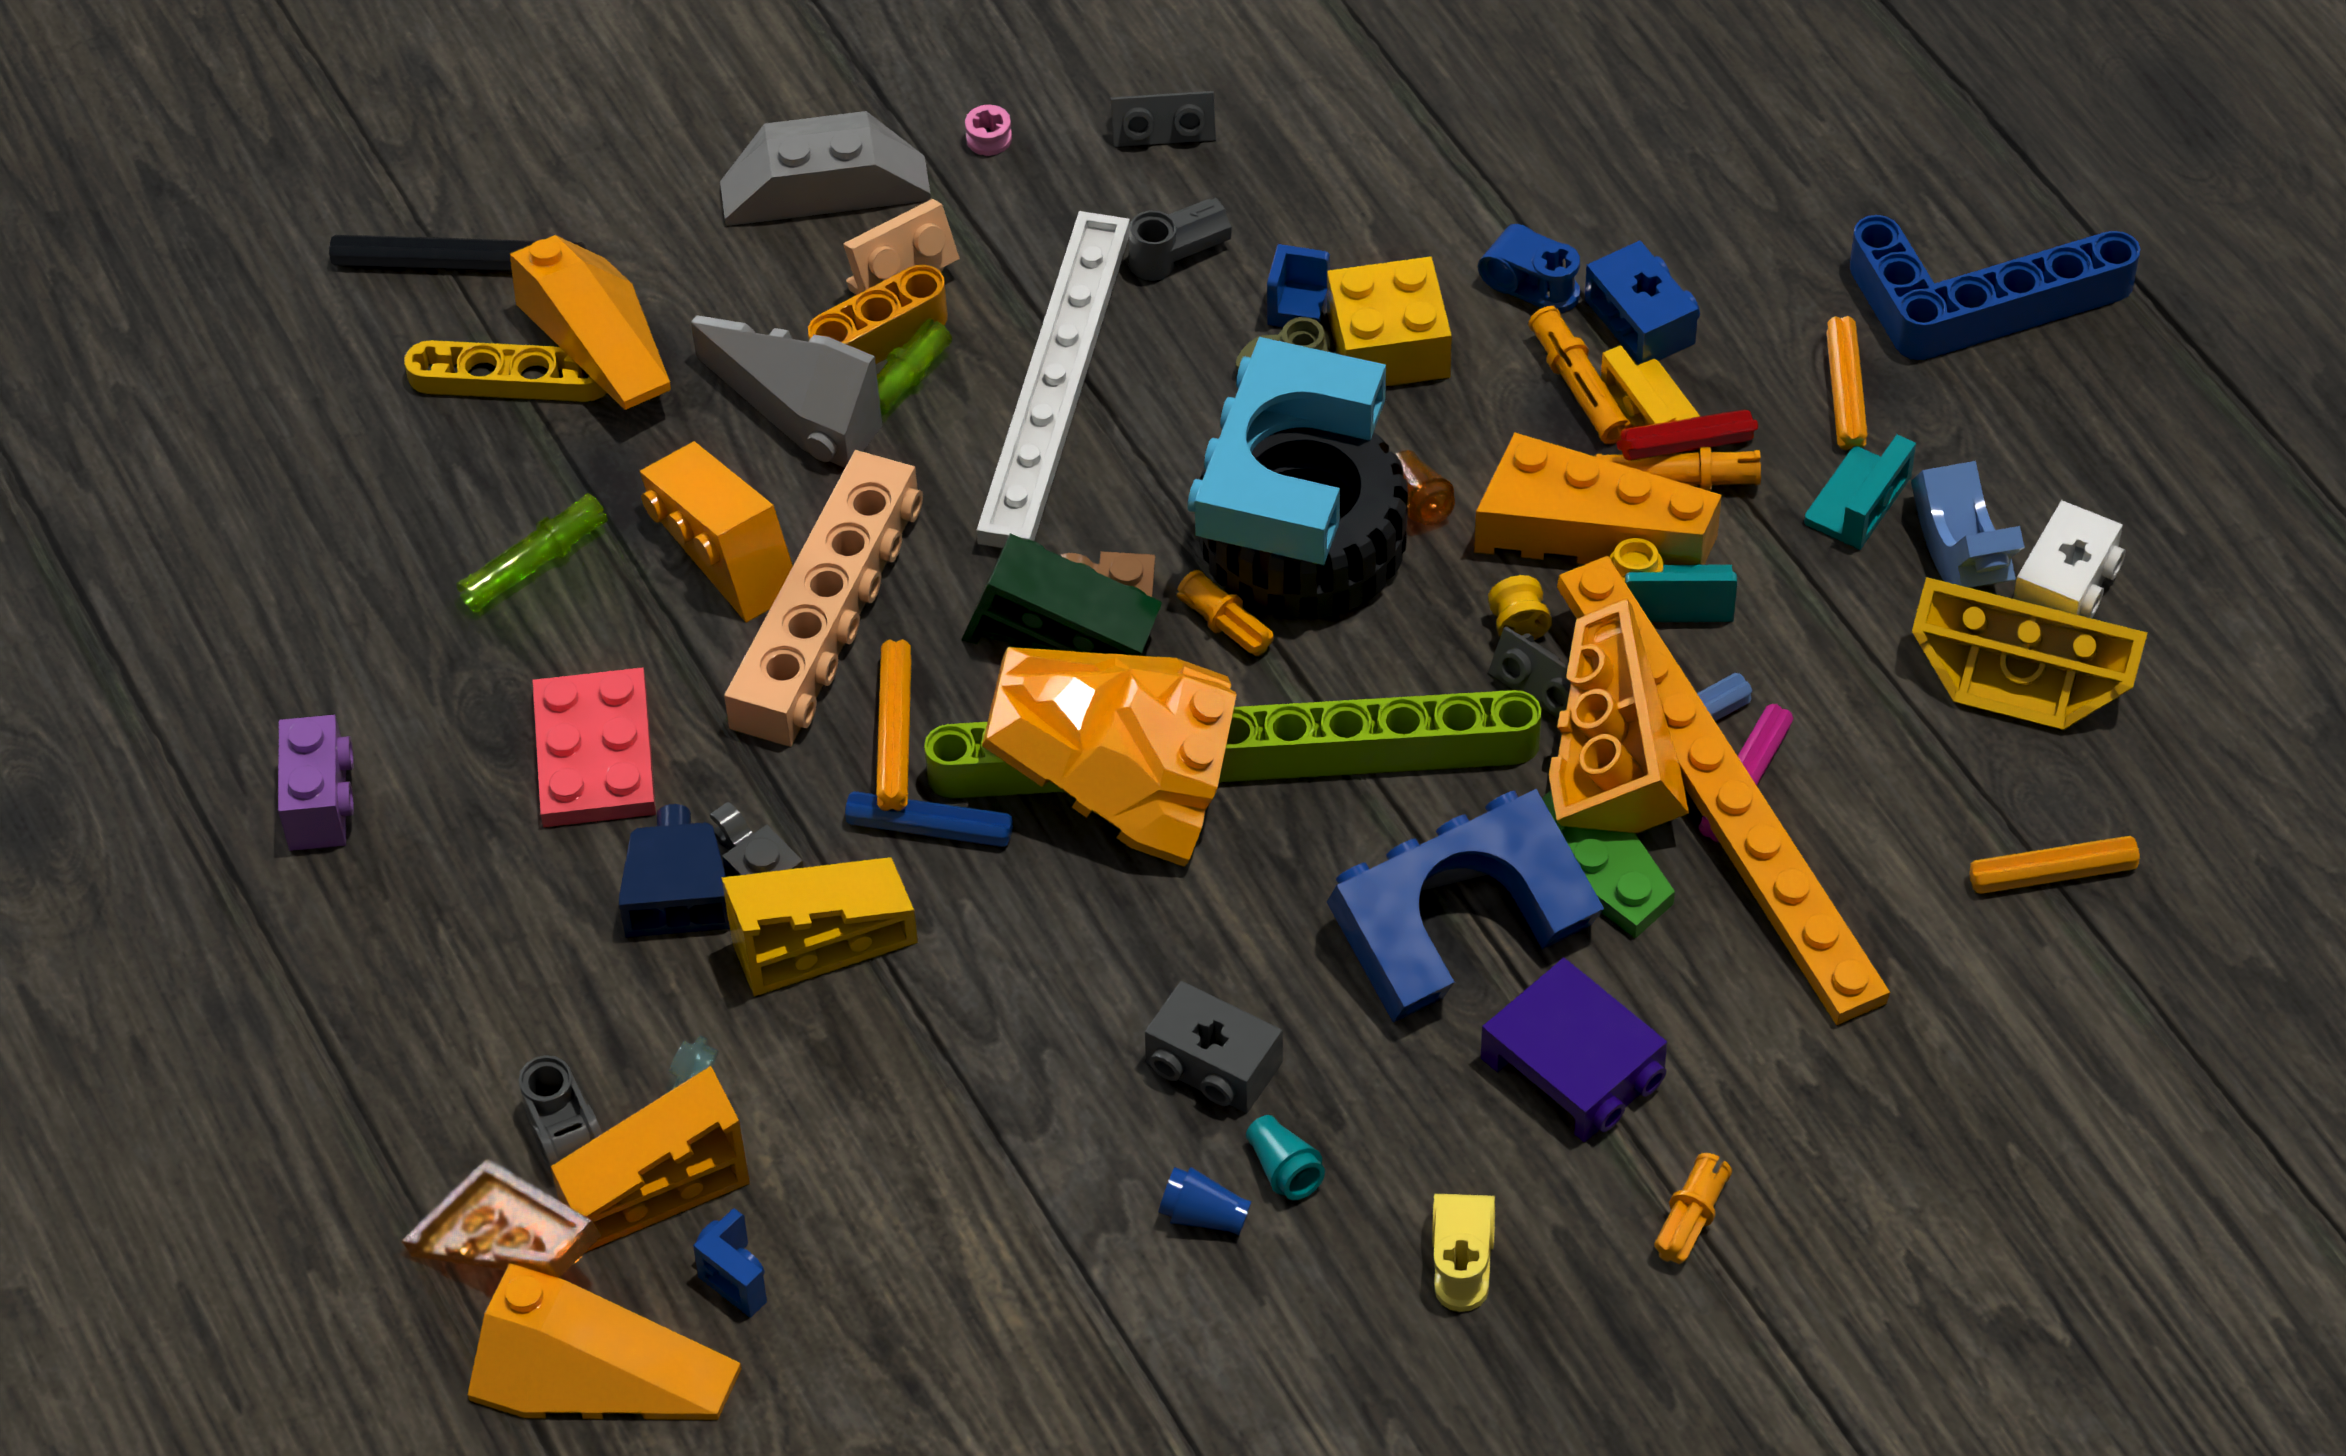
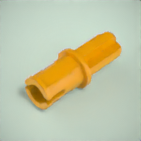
(1224, 612)
(1692, 1208)

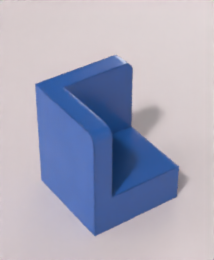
(1297, 285)

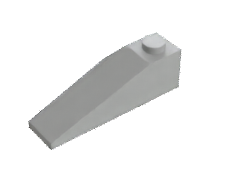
(810, 390)

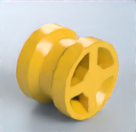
(1519, 606)

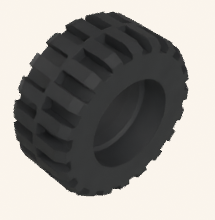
(1366, 542)

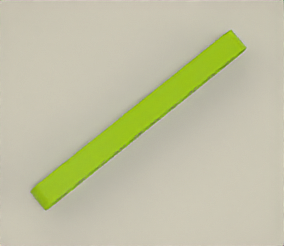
(1299, 741)

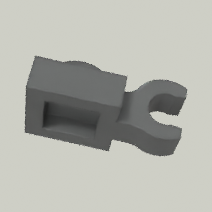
(748, 851)

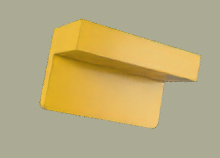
(1643, 391)

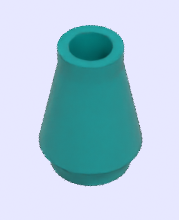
(1287, 1160)

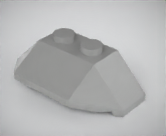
(822, 169)

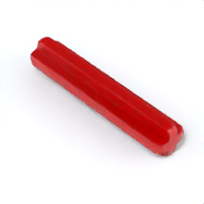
(1687, 434)

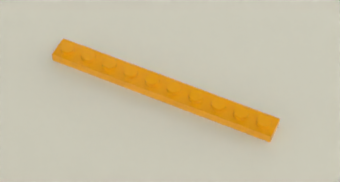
(1743, 817)

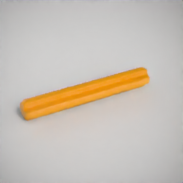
(894, 725)

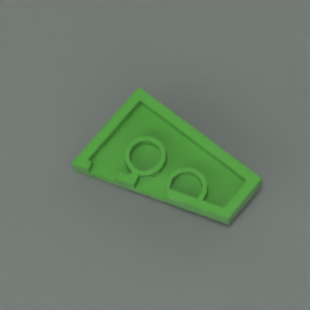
(1620, 874)

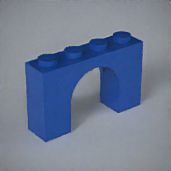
(1511, 843)

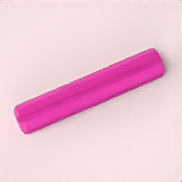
(1759, 748)

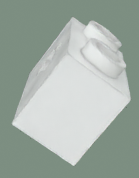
(2071, 562)

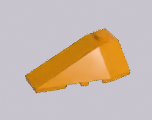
(590, 316)

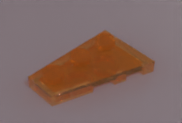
(503, 1221)

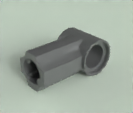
(1163, 238)

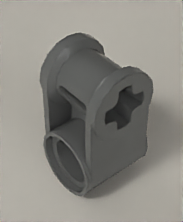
(560, 1120)

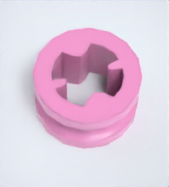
(988, 117)

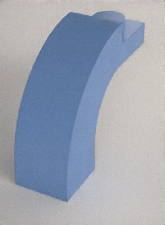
(1960, 529)

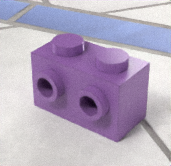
(313, 782)

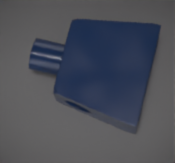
(673, 877)

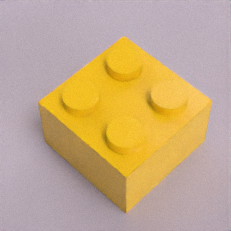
(1391, 318)

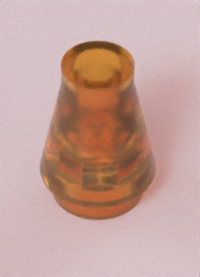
(1429, 493)

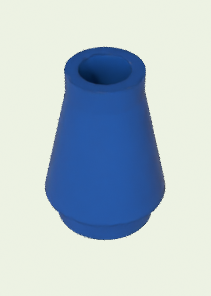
(1202, 1203)

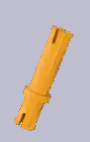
(1569, 358)
(1700, 468)

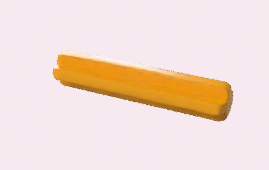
(1846, 382)
(2054, 864)

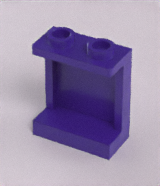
(1577, 1047)

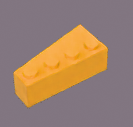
(1585, 506)

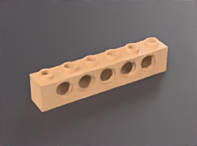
(823, 599)

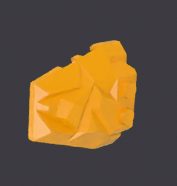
(1118, 735)

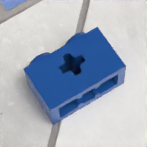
(1641, 303)

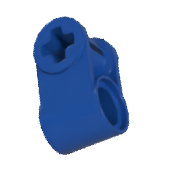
(1529, 264)

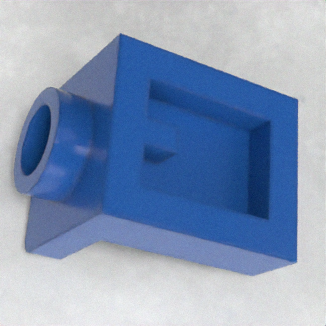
(728, 1266)

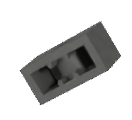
(1213, 1047)

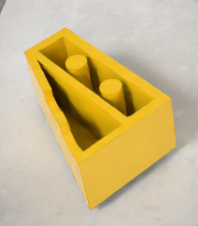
(816, 919)

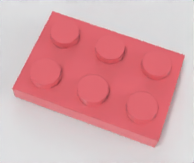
(593, 747)

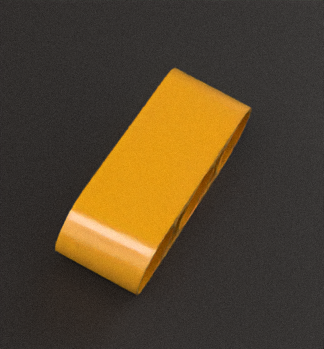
(886, 313)

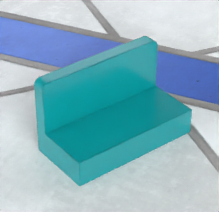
(1862, 492)
(1686, 593)

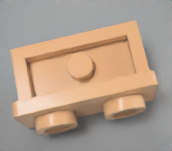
(905, 241)

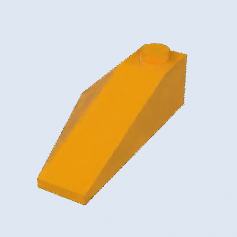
(1615, 743)
(574, 1352)

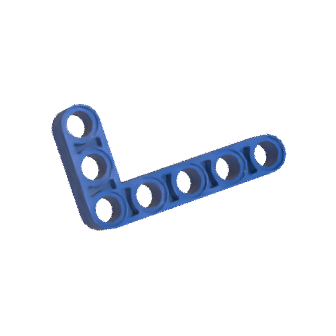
(1989, 303)

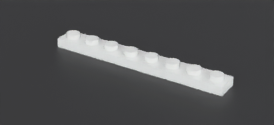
(1054, 379)

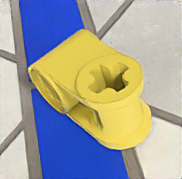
(1462, 1249)

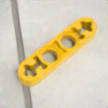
(505, 379)

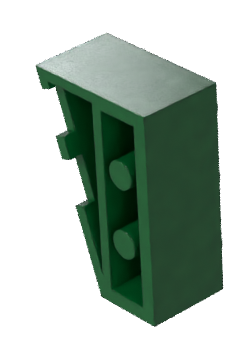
(1059, 605)

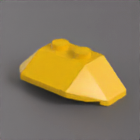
(2024, 655)

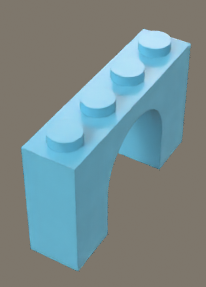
(1279, 391)

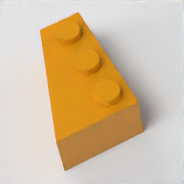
(720, 525)
(657, 1161)

